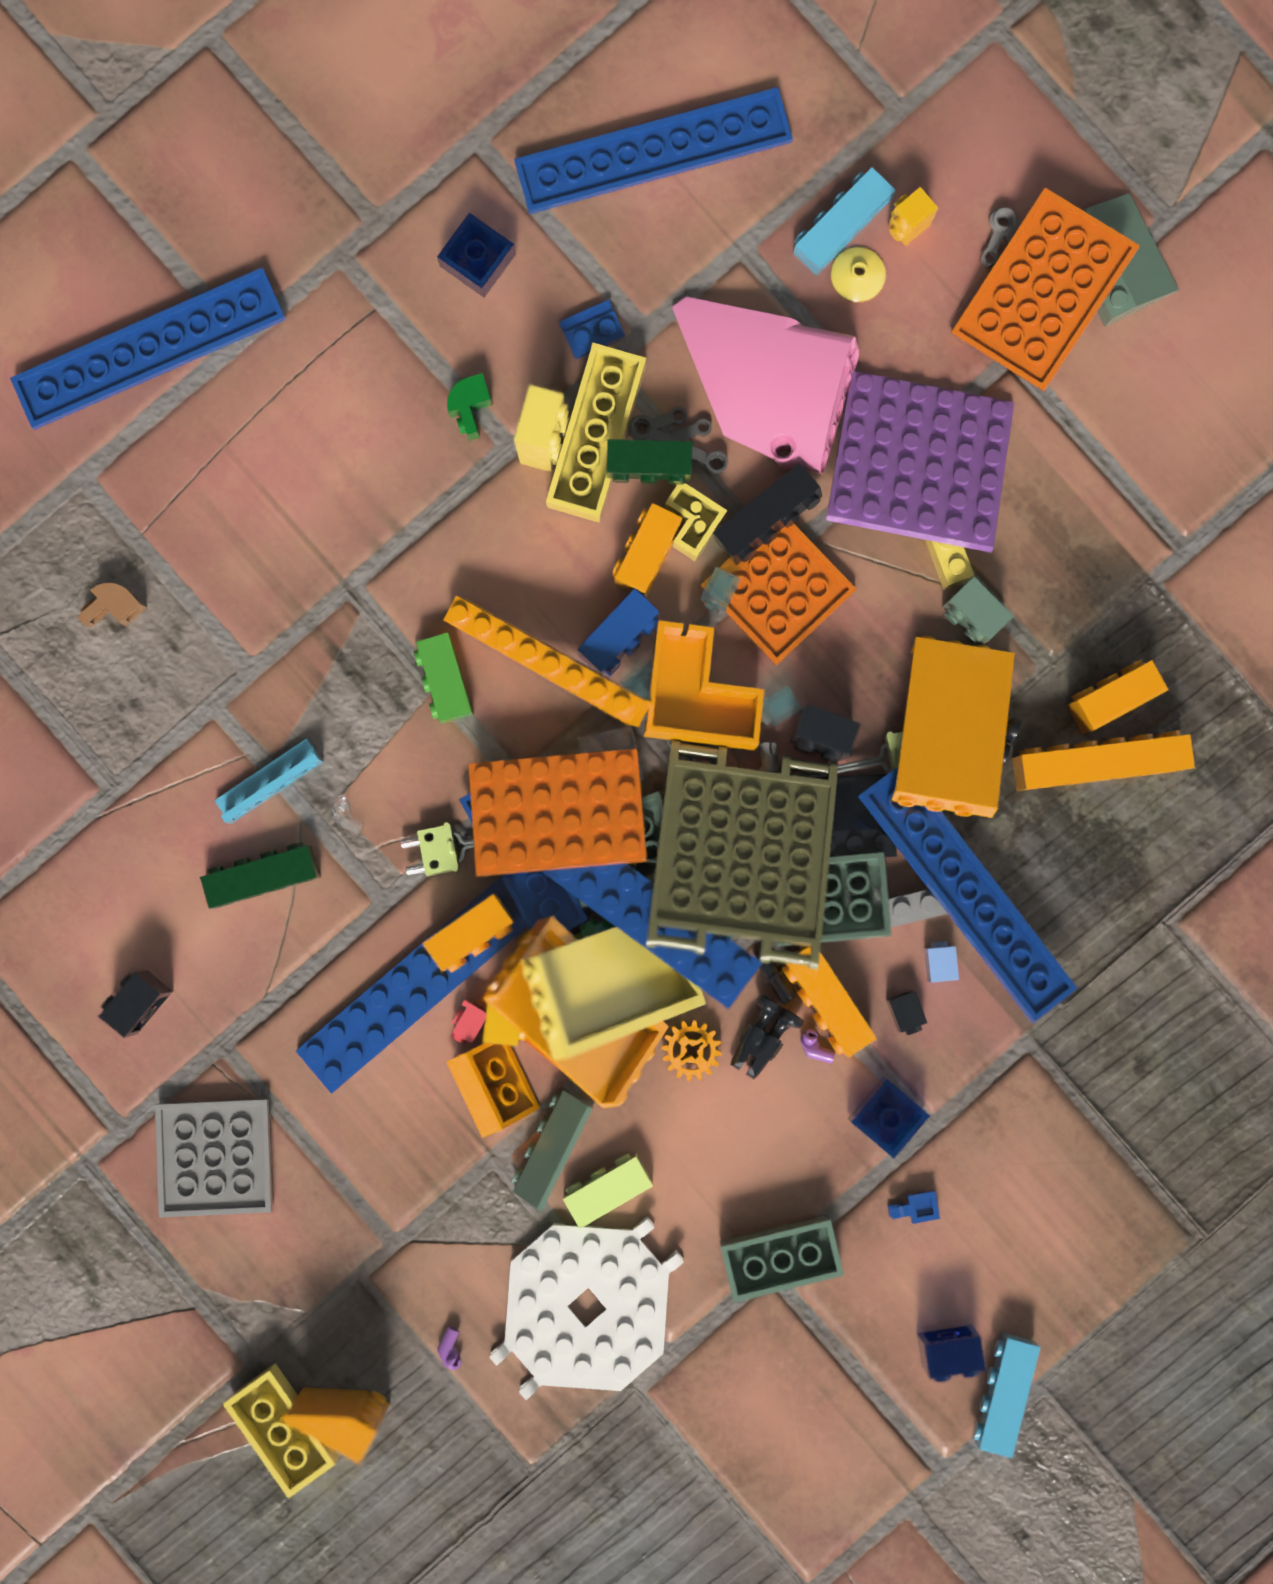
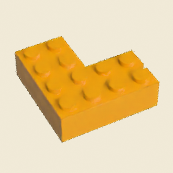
(686, 702)

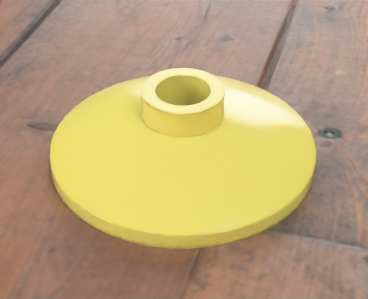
(856, 287)

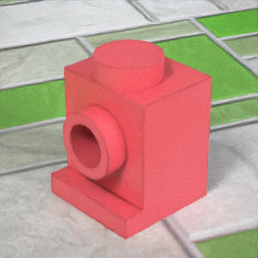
(468, 1022)

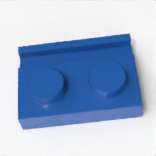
(591, 326)

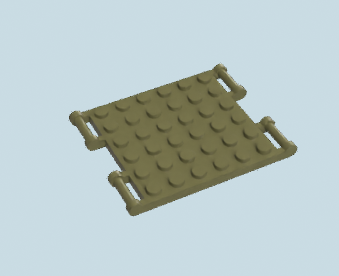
(743, 854)

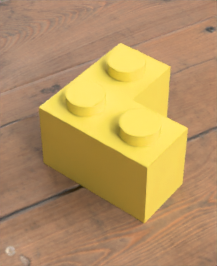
(700, 517)

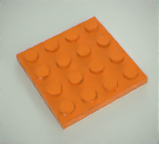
(784, 592)

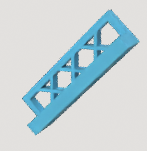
(268, 781)

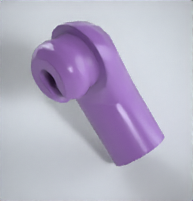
(813, 1047)

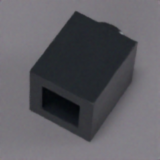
(907, 1012)

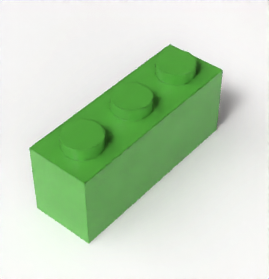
(443, 678)

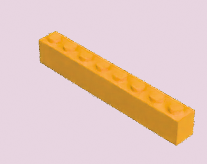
(547, 661)

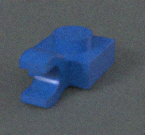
(919, 1206)

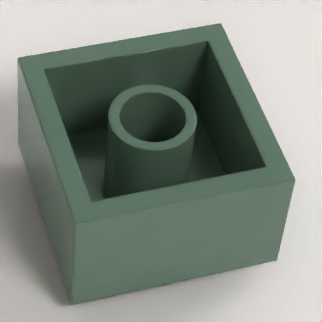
(977, 612)

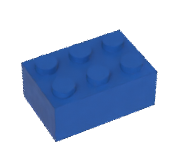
(619, 634)

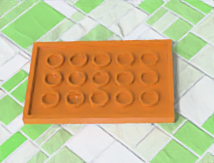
(1045, 289)
(557, 812)

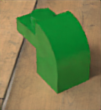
(464, 398)

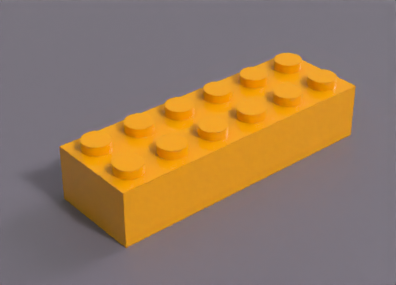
(1104, 762)

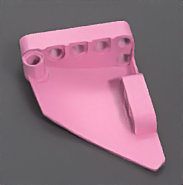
(770, 378)

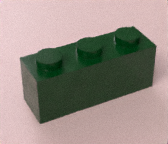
(649, 461)

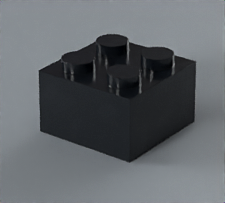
(135, 1003)

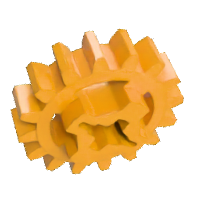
(683, 1040)

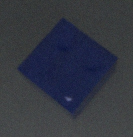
(476, 255)
(888, 1117)
(951, 1352)

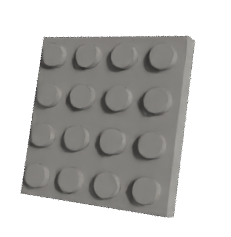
(213, 1157)

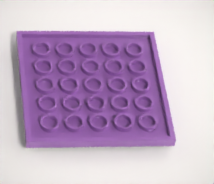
(921, 461)

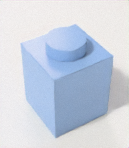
(941, 962)

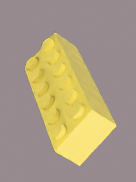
(599, 414)

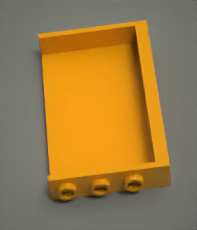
(954, 727)
(602, 1071)

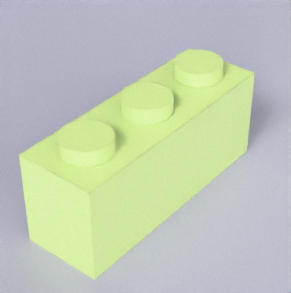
(607, 1189)

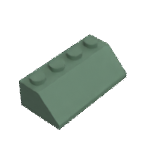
(553, 1148)

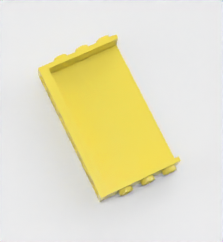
(603, 991)

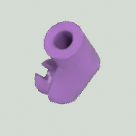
(447, 1349)

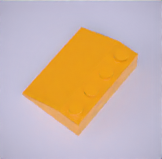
(339, 1418)

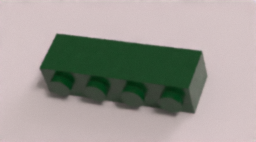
(259, 876)

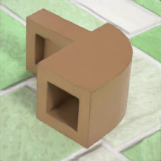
(113, 599)

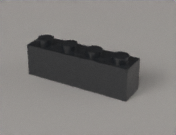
(768, 514)

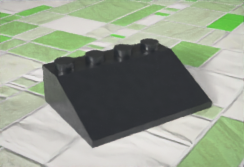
(853, 825)

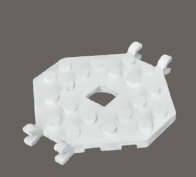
(549, 1334)

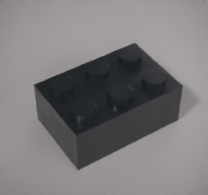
(824, 733)

